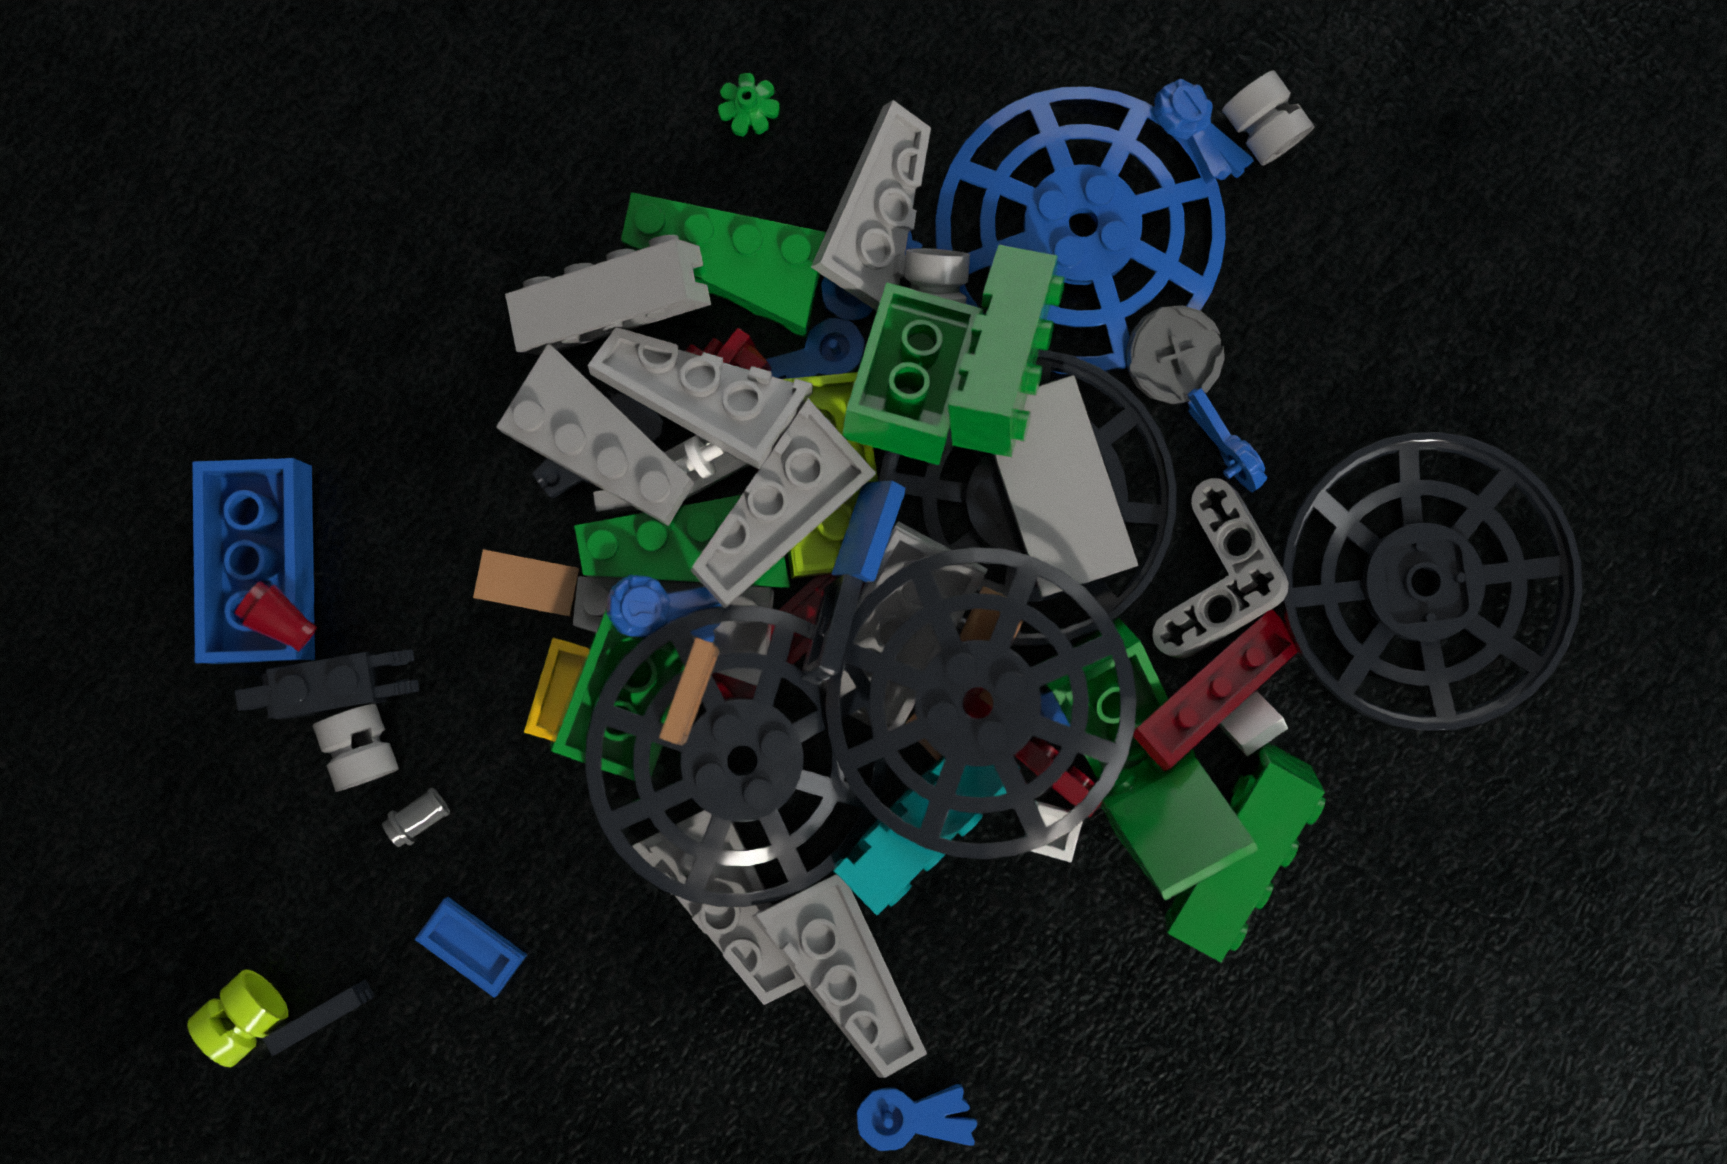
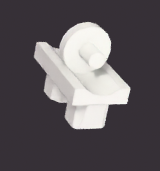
(704, 463)

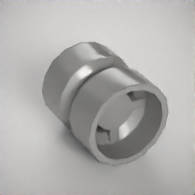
(1268, 118)
(937, 272)
(359, 765)

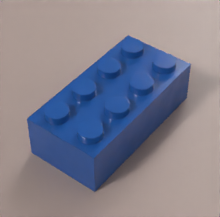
(248, 529)

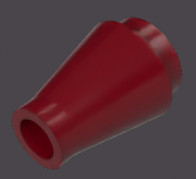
(275, 616)

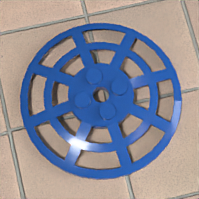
(1092, 192)

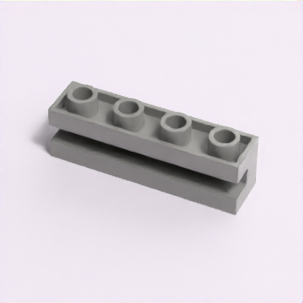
(597, 298)

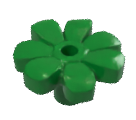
(748, 105)

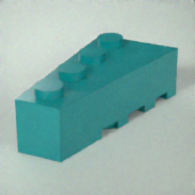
(887, 862)

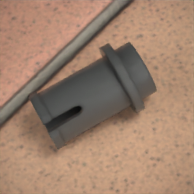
(415, 818)

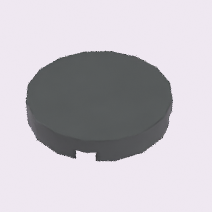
(1174, 353)

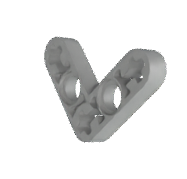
(1241, 571)

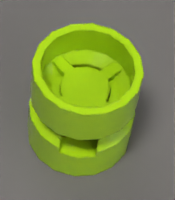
(229, 1026)

